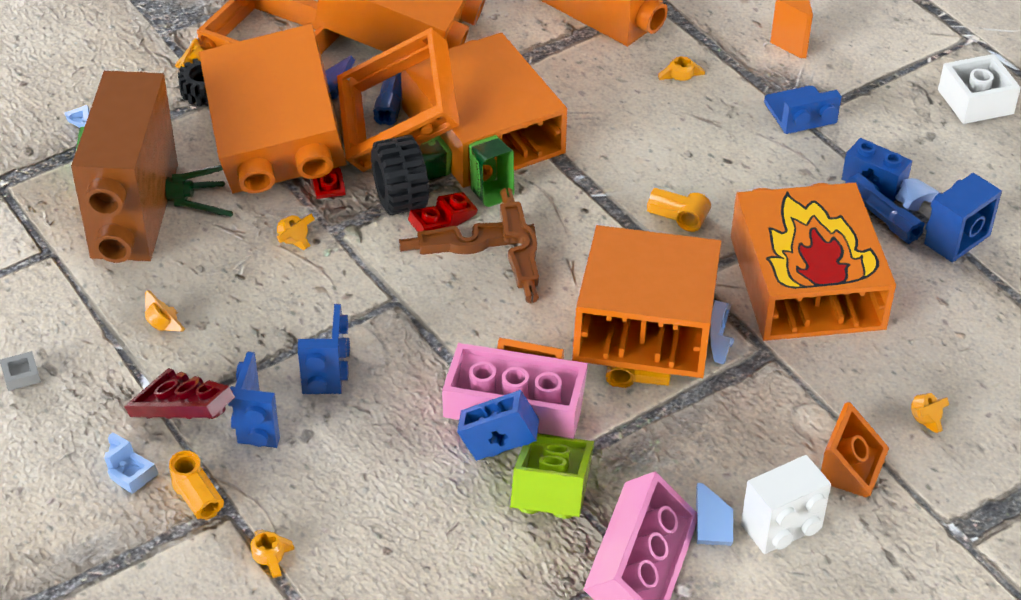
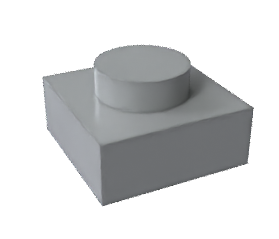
(20, 371)

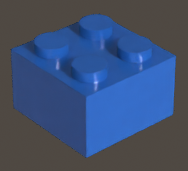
(962, 217)

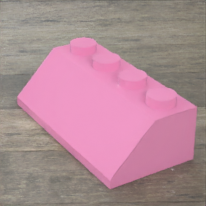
(549, 384)
(643, 543)

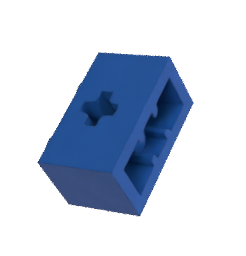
(878, 165)
(498, 425)

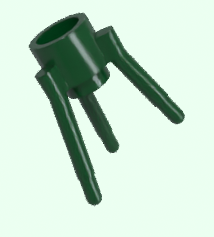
(179, 189)

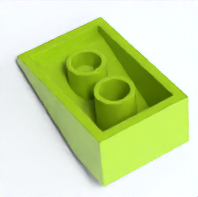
(552, 476)

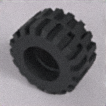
(400, 174)

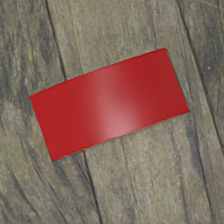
(329, 185)
(449, 211)

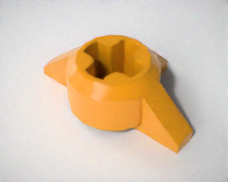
(191, 53)
(681, 69)
(294, 230)
(161, 315)
(929, 410)
(269, 550)

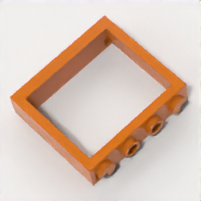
(216, 28)
(382, 67)

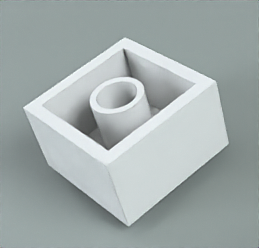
(979, 88)
(785, 504)

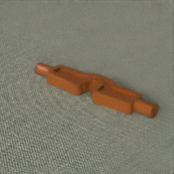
(451, 240)
(523, 256)

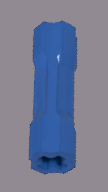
(388, 102)
(898, 219)

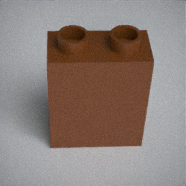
(125, 166)

